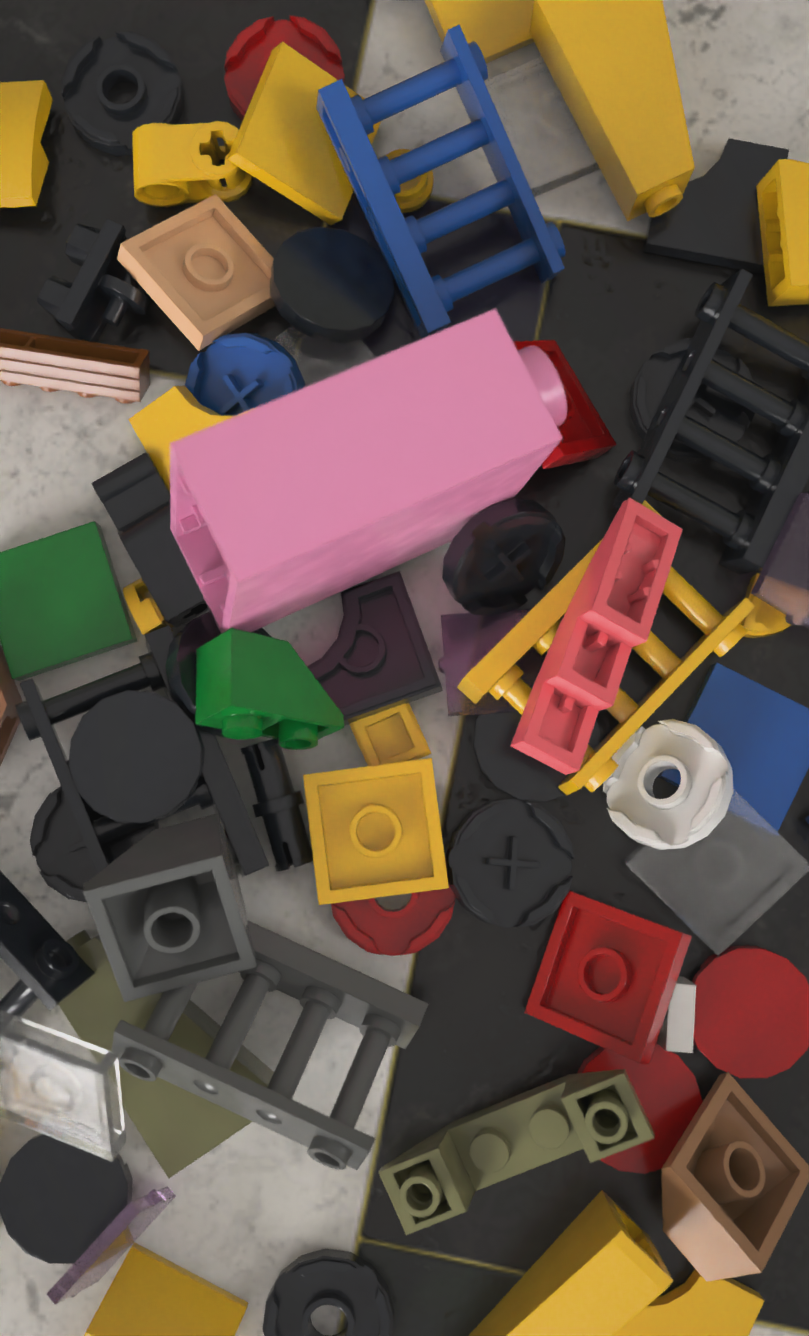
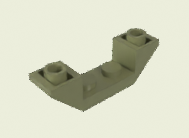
(511, 1137)

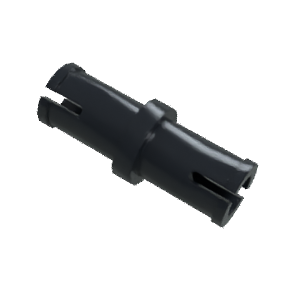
(278, 804)

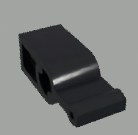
(141, 512)

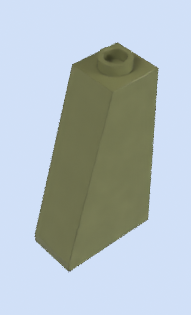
(169, 1118)

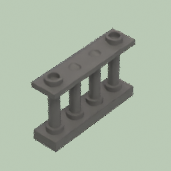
(325, 992)

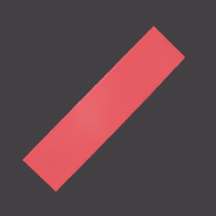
(595, 638)

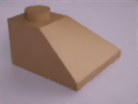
(730, 1185)

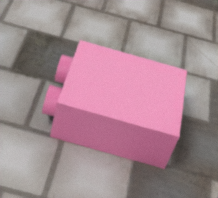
(360, 470)

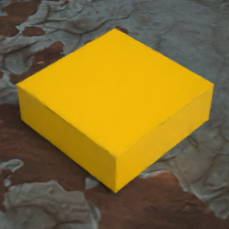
(390, 736)

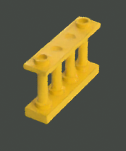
(501, 676)

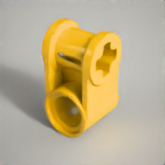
(184, 164)

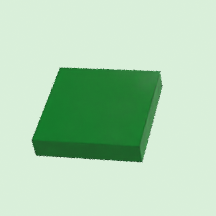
(60, 602)

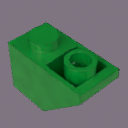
(261, 689)

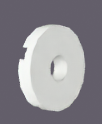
(693, 808)

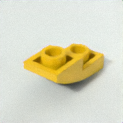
(22, 157)

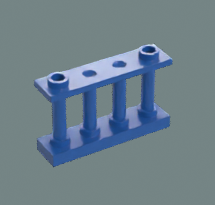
(379, 179)

